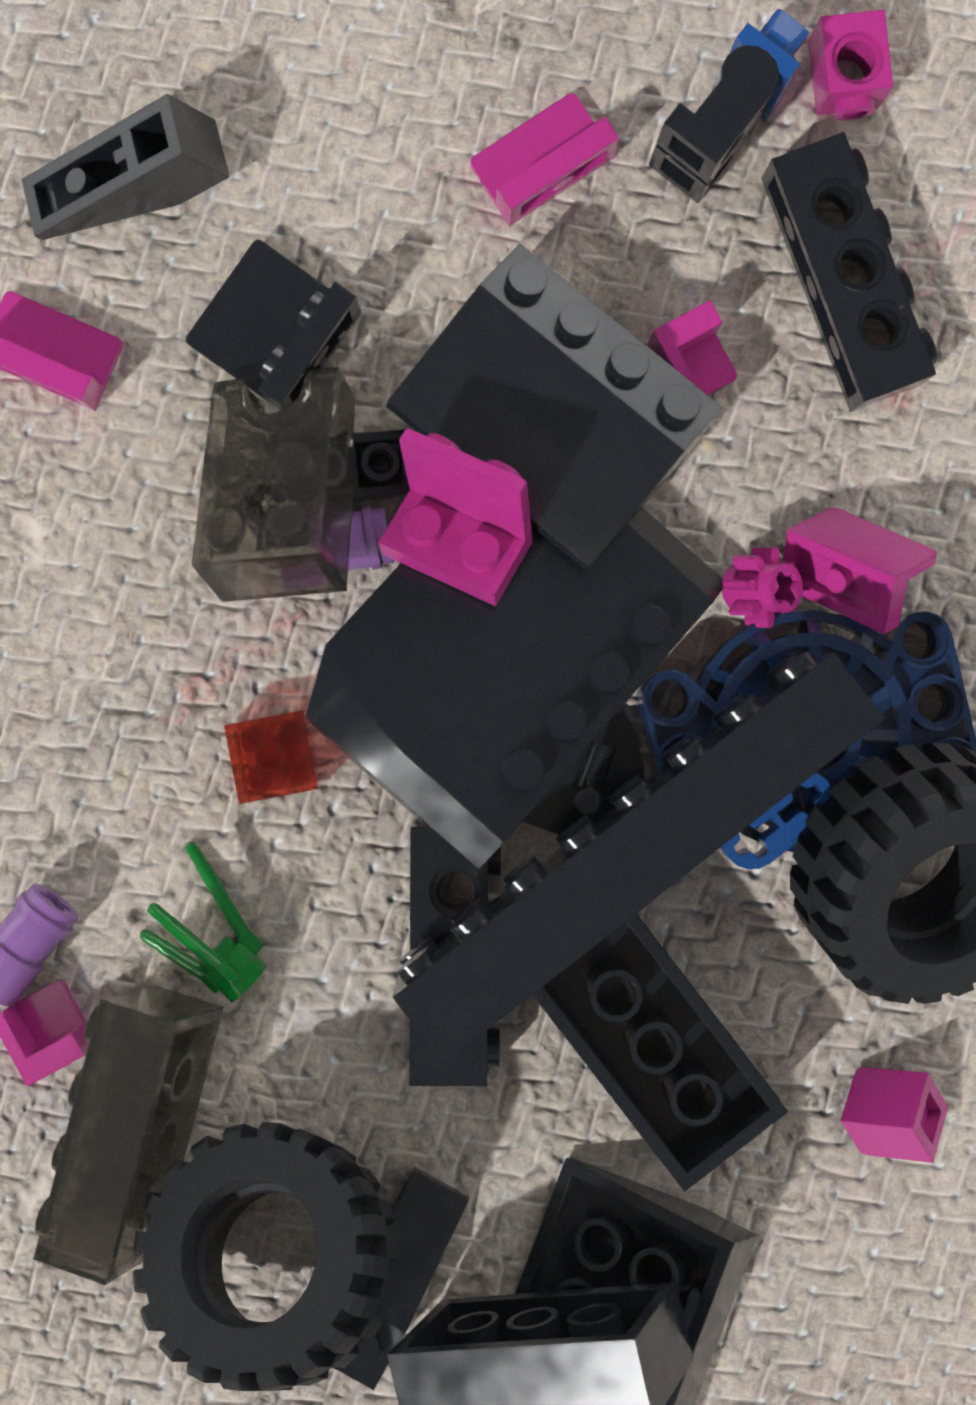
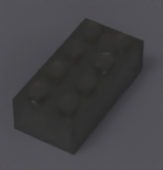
(125, 1127)

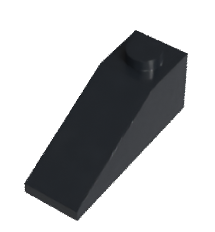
(128, 170)
(424, 1224)

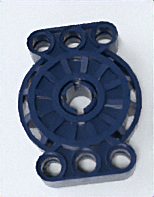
(887, 677)

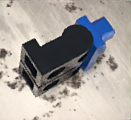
(749, 86)

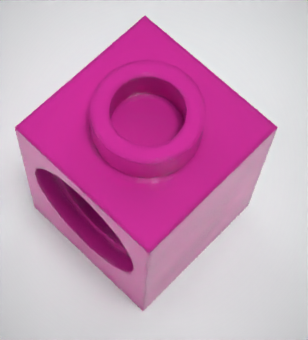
(856, 38)

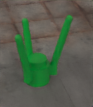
(229, 964)

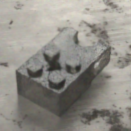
(277, 491)

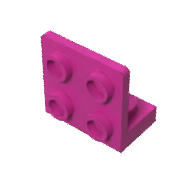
(460, 518)

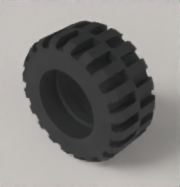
(862, 851)
(188, 1242)

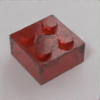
(272, 756)

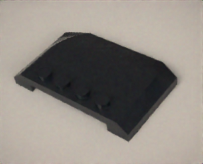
(488, 705)

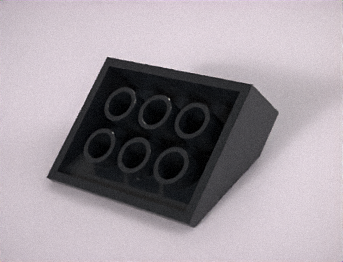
(561, 398)
(625, 1234)

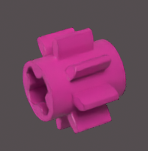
(761, 587)

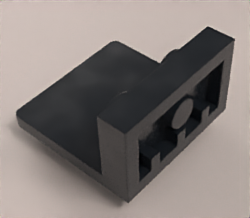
(273, 324)

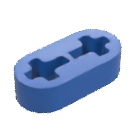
(782, 833)

